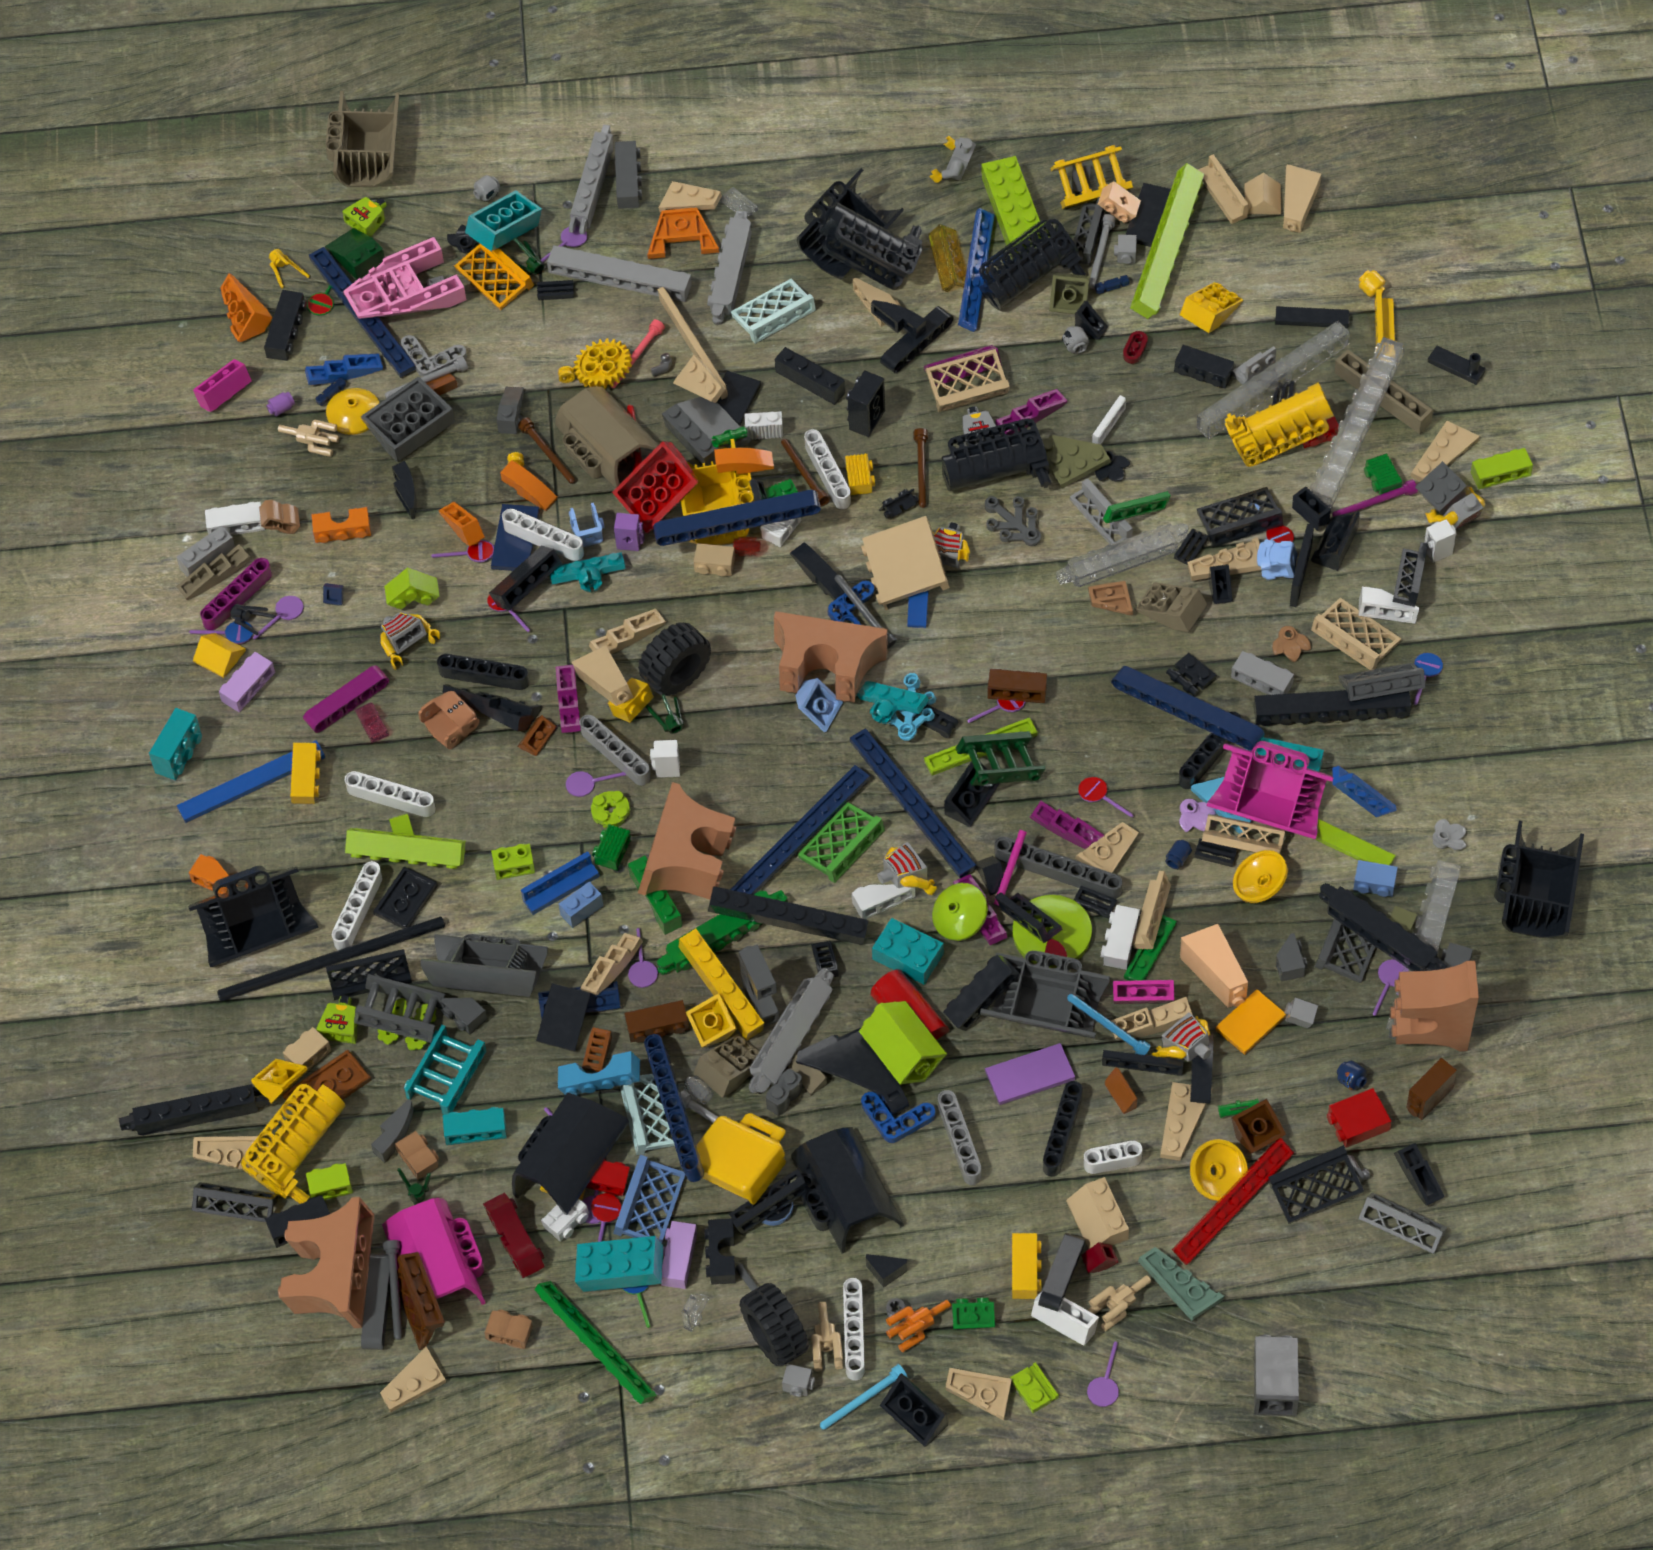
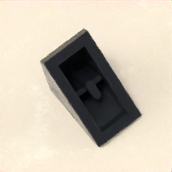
(1090, 321)
(1220, 584)
(991, 873)
(886, 1268)

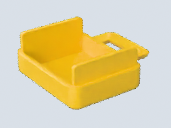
(742, 1157)

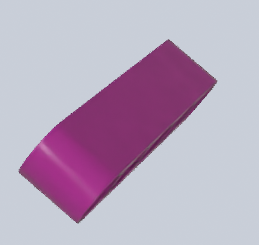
(241, 587)
(346, 699)

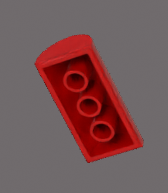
(897, 988)

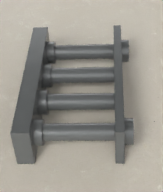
(393, 1023)

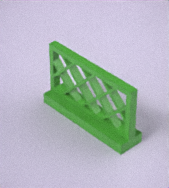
(852, 848)

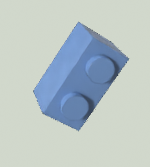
(1375, 878)
(580, 904)

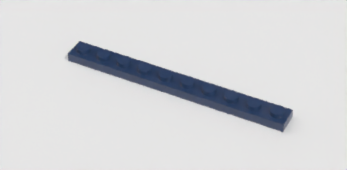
(372, 326)
(912, 803)
(802, 831)

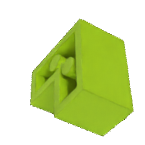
(409, 587)

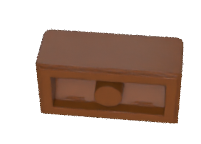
(443, 384)
(537, 735)
(1121, 1091)

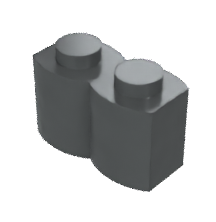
(786, 1090)

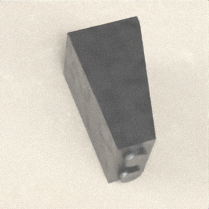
(1276, 1376)

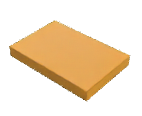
(1250, 1022)

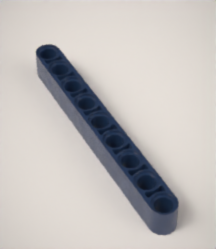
(736, 517)
(1187, 707)
(674, 1108)

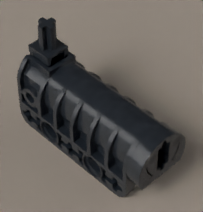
(870, 244)
(1030, 264)
(996, 456)

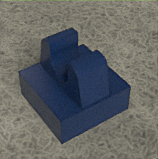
(333, 594)

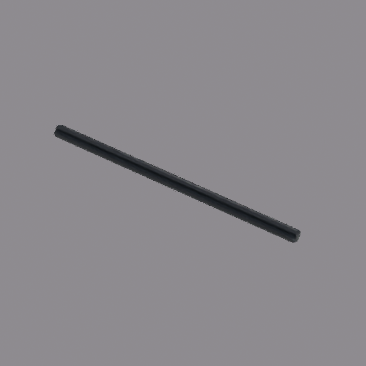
(331, 958)

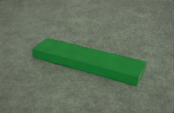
(1136, 507)
(1145, 958)

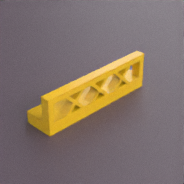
(1384, 317)

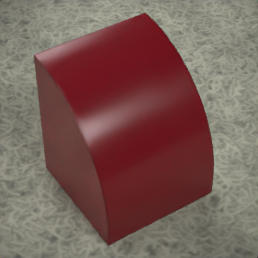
(1055, 947)
(1099, 1257)

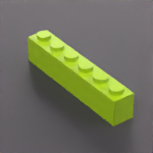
(405, 847)

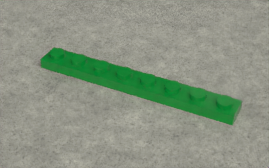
(595, 1342)

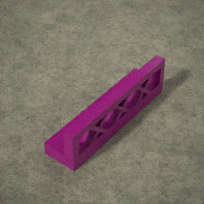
(970, 365)

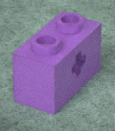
(628, 532)

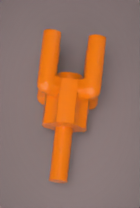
(913, 1324)

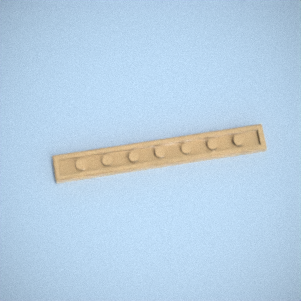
(687, 334)

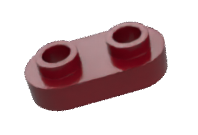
(1133, 351)

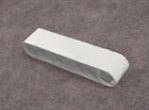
(827, 469)
(543, 534)
(384, 787)
(357, 897)
(853, 1338)

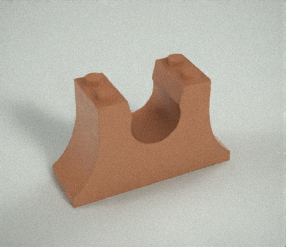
(829, 645)
(674, 853)
(1436, 1006)
(341, 1276)

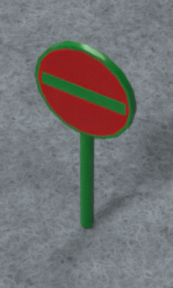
(320, 303)

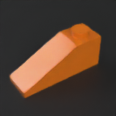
(462, 523)
(206, 872)

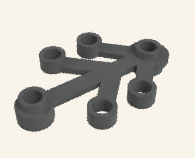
(1013, 523)

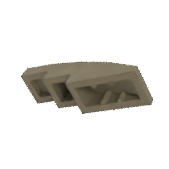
(210, 575)

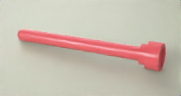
(655, 329)

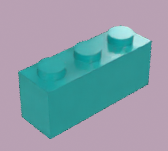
(474, 1126)

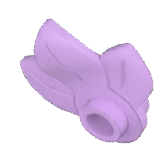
(1196, 817)

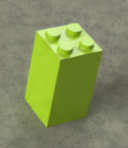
(902, 1042)

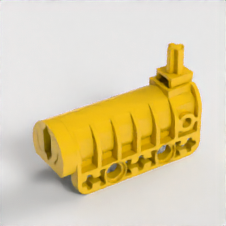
(1280, 426)
(293, 1140)

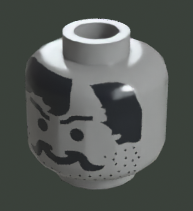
(486, 188)
(1075, 339)

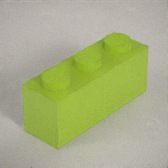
(1501, 468)

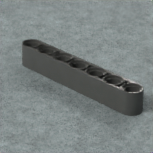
(1065, 873)

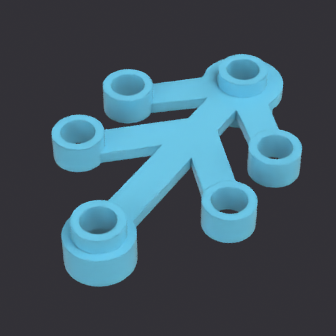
(909, 724)

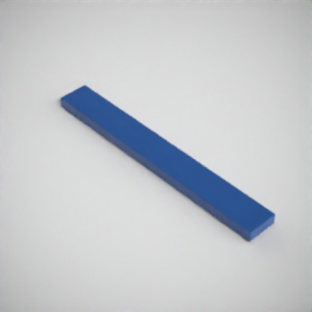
(978, 255)
(238, 787)

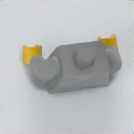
(963, 150)

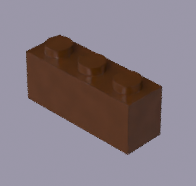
(1017, 685)
(658, 1020)

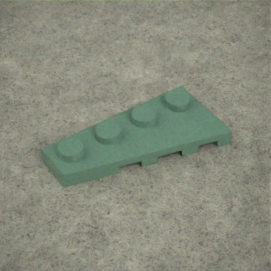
(1185, 1290)

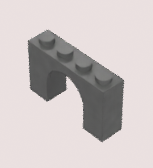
(758, 984)

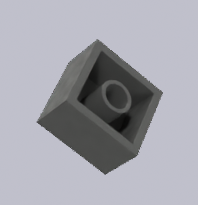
(1442, 488)

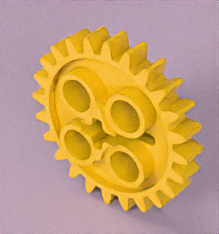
(602, 363)

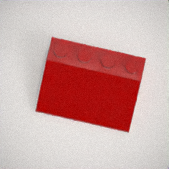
(656, 485)

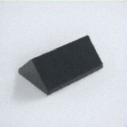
(1336, 540)
(967, 800)
(914, 1410)

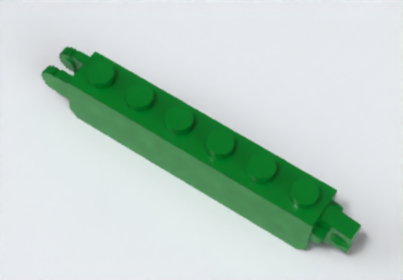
(716, 933)

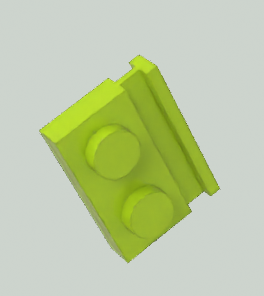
(1034, 1387)

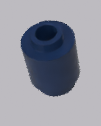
(1178, 854)

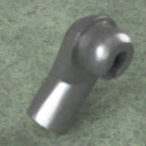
(664, 365)
(1361, 1174)

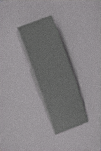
(392, 1131)

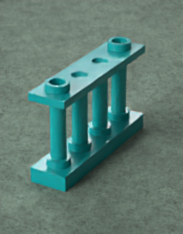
(456, 1085)

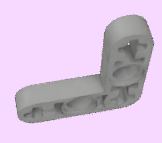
(430, 362)

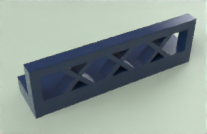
(605, 1000)

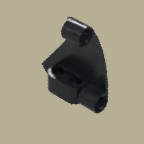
(855, 1061)

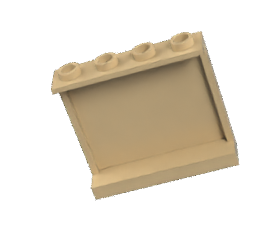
(904, 561)

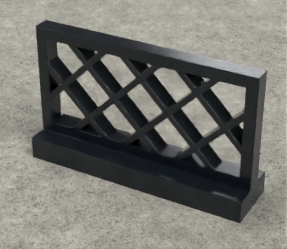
(1244, 526)
(356, 982)
(1309, 1168)

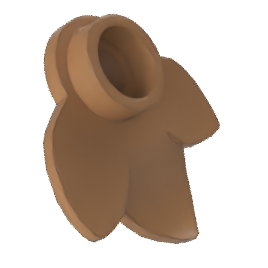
(1290, 645)

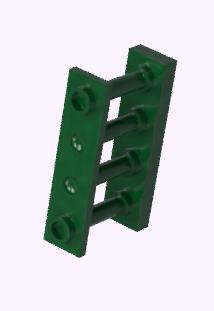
(1000, 742)

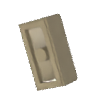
(811, 1078)

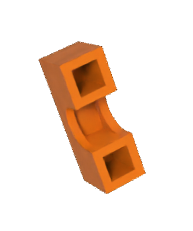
(354, 527)

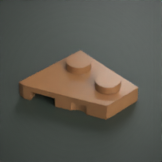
(1111, 597)

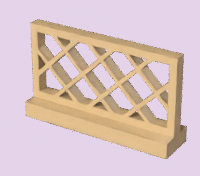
(968, 395)
(1347, 641)

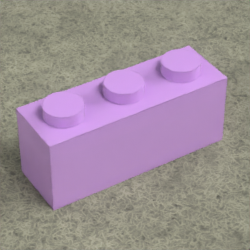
(246, 681)
(678, 1254)

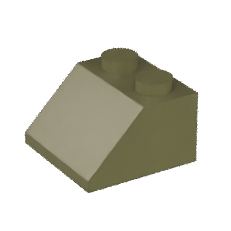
(1068, 292)

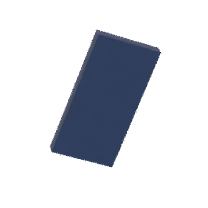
(510, 549)

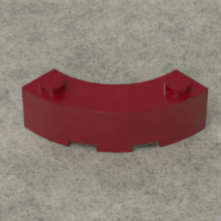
(514, 1237)

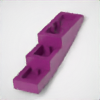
(1035, 409)
(567, 698)
(1065, 826)
(991, 929)

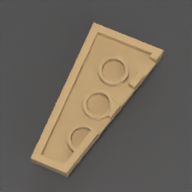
(224, 1150)

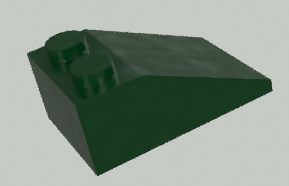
(356, 252)

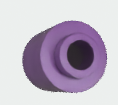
(280, 403)

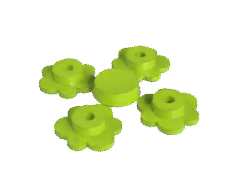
(412, 1043)

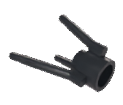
(242, 613)

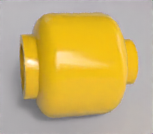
(1370, 282)

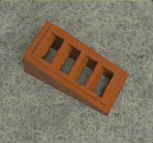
(598, 1037)

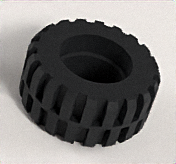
(674, 659)
(774, 1324)

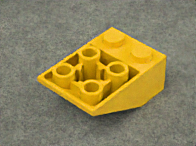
(1210, 306)

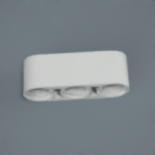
(1120, 1150)

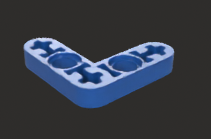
(845, 608)
(891, 1123)

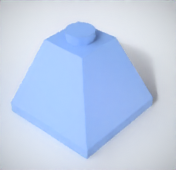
(818, 703)

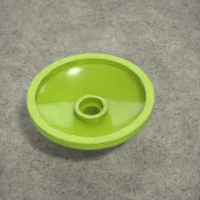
(965, 918)

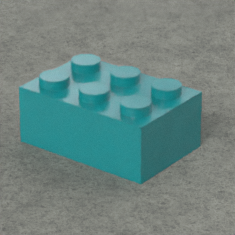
(175, 744)
(907, 950)

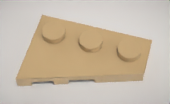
(689, 196)
(700, 380)
(1109, 849)
(413, 1381)
(981, 1390)

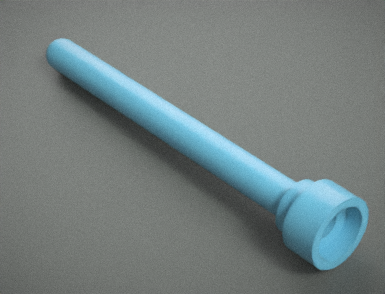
(893, 1375)

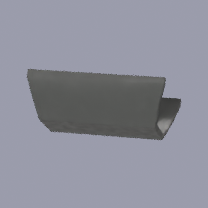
(485, 964)
(1041, 994)

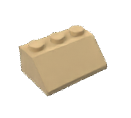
(1098, 1214)

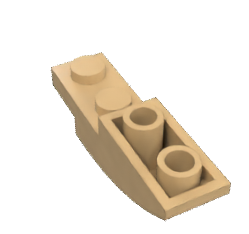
(1156, 1020)

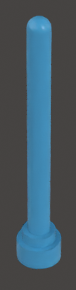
(1140, 1047)

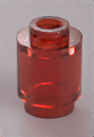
(746, 546)

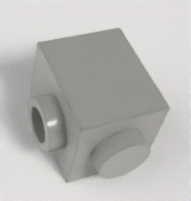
(1125, 249)
(1300, 1012)
(798, 1380)

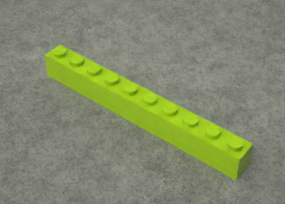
(1167, 241)

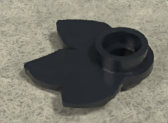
(462, 240)
(1113, 470)

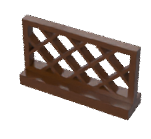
(418, 1298)

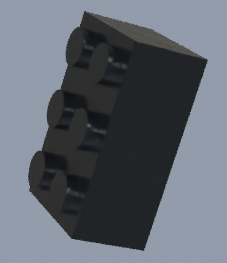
(866, 403)

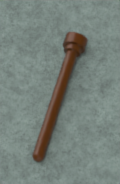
(527, 426)
(920, 437)
(822, 495)

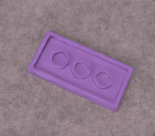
(1030, 1074)

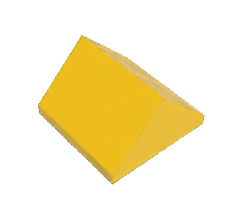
(217, 654)
(711, 1021)
(278, 1078)

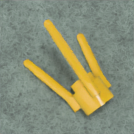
(278, 259)

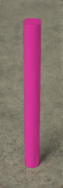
(1011, 863)

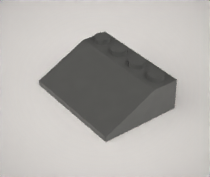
(408, 418)
(696, 423)

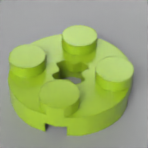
(610, 799)

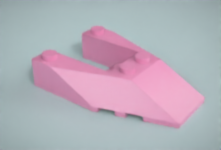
(396, 290)

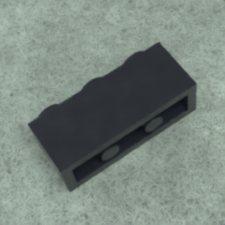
(1204, 366)
(278, 1222)

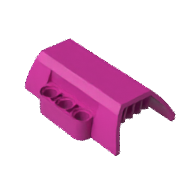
(1272, 789)
(433, 1234)

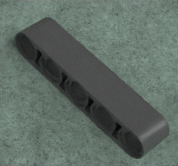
(376, 1303)

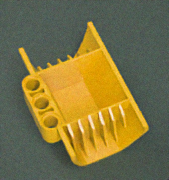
(716, 492)

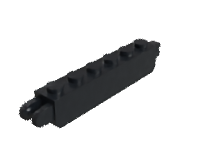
(1379, 930)
(194, 1110)

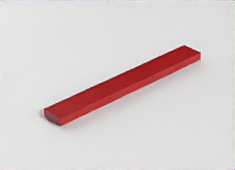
(1232, 1201)

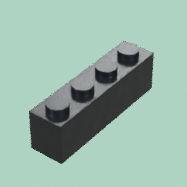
(285, 325)
(809, 375)
(525, 577)
(981, 992)

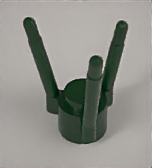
(533, 263)
(673, 723)
(416, 1191)

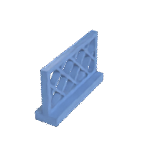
(632, 1195)

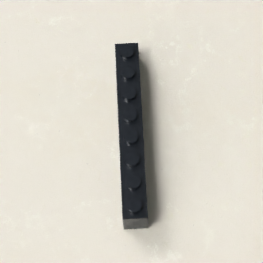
(1327, 707)
(787, 915)

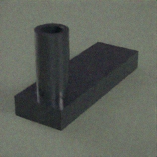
(1466, 369)

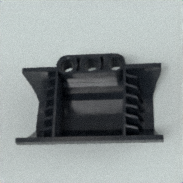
(811, 240)
(1538, 887)
(251, 914)
(568, 1149)
(842, 1183)

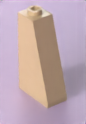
(1300, 192)
(603, 675)

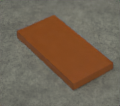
(341, 1075)

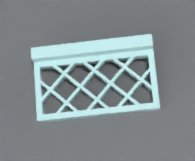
(779, 317)
(633, 1113)

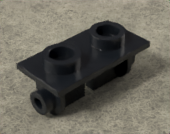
(904, 498)

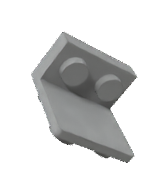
(1255, 365)

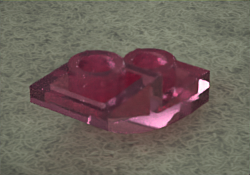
(371, 722)

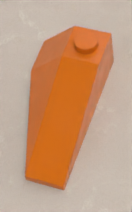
(246, 312)

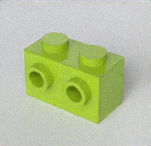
(513, 861)

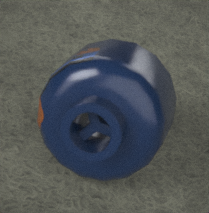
(1352, 1075)

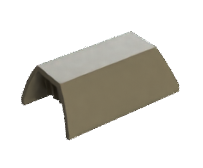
(362, 144)
(601, 432)

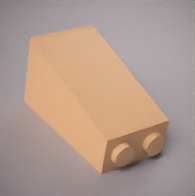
(1215, 964)

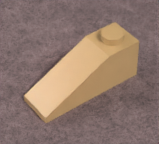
(868, 293)

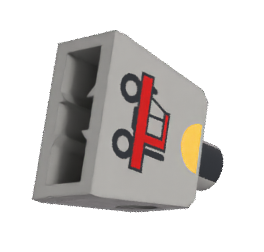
(976, 421)

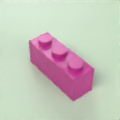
(222, 385)
(1143, 991)

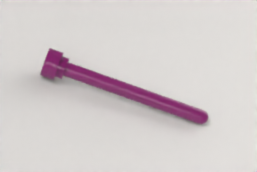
(1407, 488)

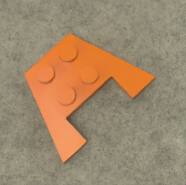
(681, 226)

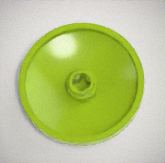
(1073, 920)

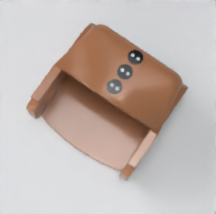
(448, 719)

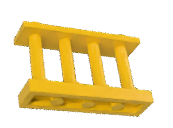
(1087, 194)

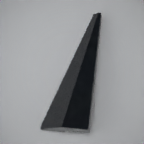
(506, 711)

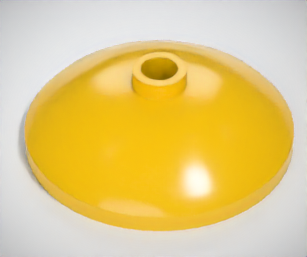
(348, 416)
(1260, 876)
(1224, 1159)

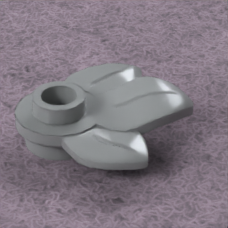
(1448, 835)

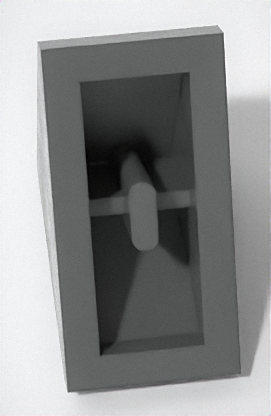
(1076, 186)

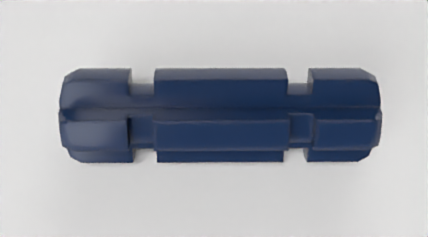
(1112, 284)
(330, 391)

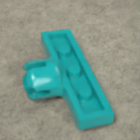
(588, 571)
(889, 700)

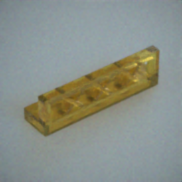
(945, 257)

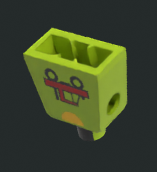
(365, 215)
(338, 1022)

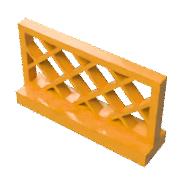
(507, 266)

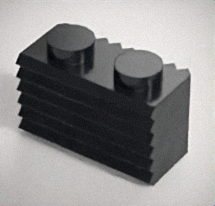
(1311, 508)

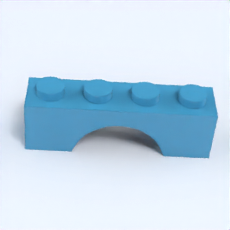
(621, 1070)

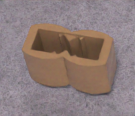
(279, 517)
(417, 1155)
(508, 1329)

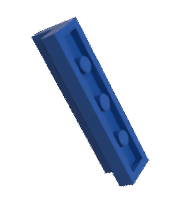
(1361, 792)
(559, 884)

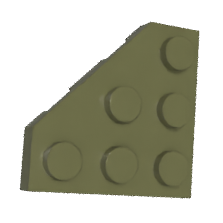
(1073, 458)

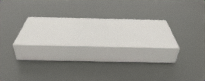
(1109, 420)

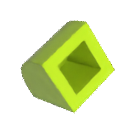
(401, 824)

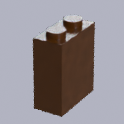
(1431, 1089)

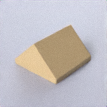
(1263, 195)

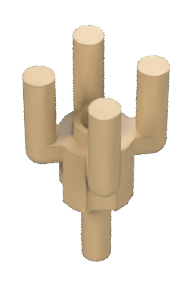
(311, 435)
(1117, 1302)
(825, 1340)

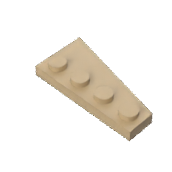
(1446, 447)
(1240, 560)
(1180, 1121)

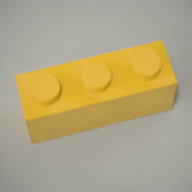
(305, 773)
(1025, 1265)

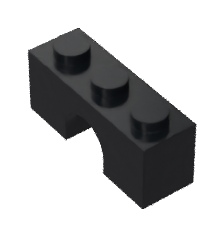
(721, 1268)

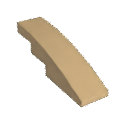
(630, 632)
(610, 966)

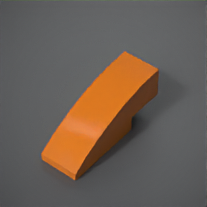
(743, 460)
(528, 485)

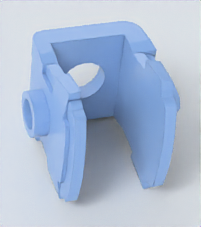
(596, 533)
(1277, 559)

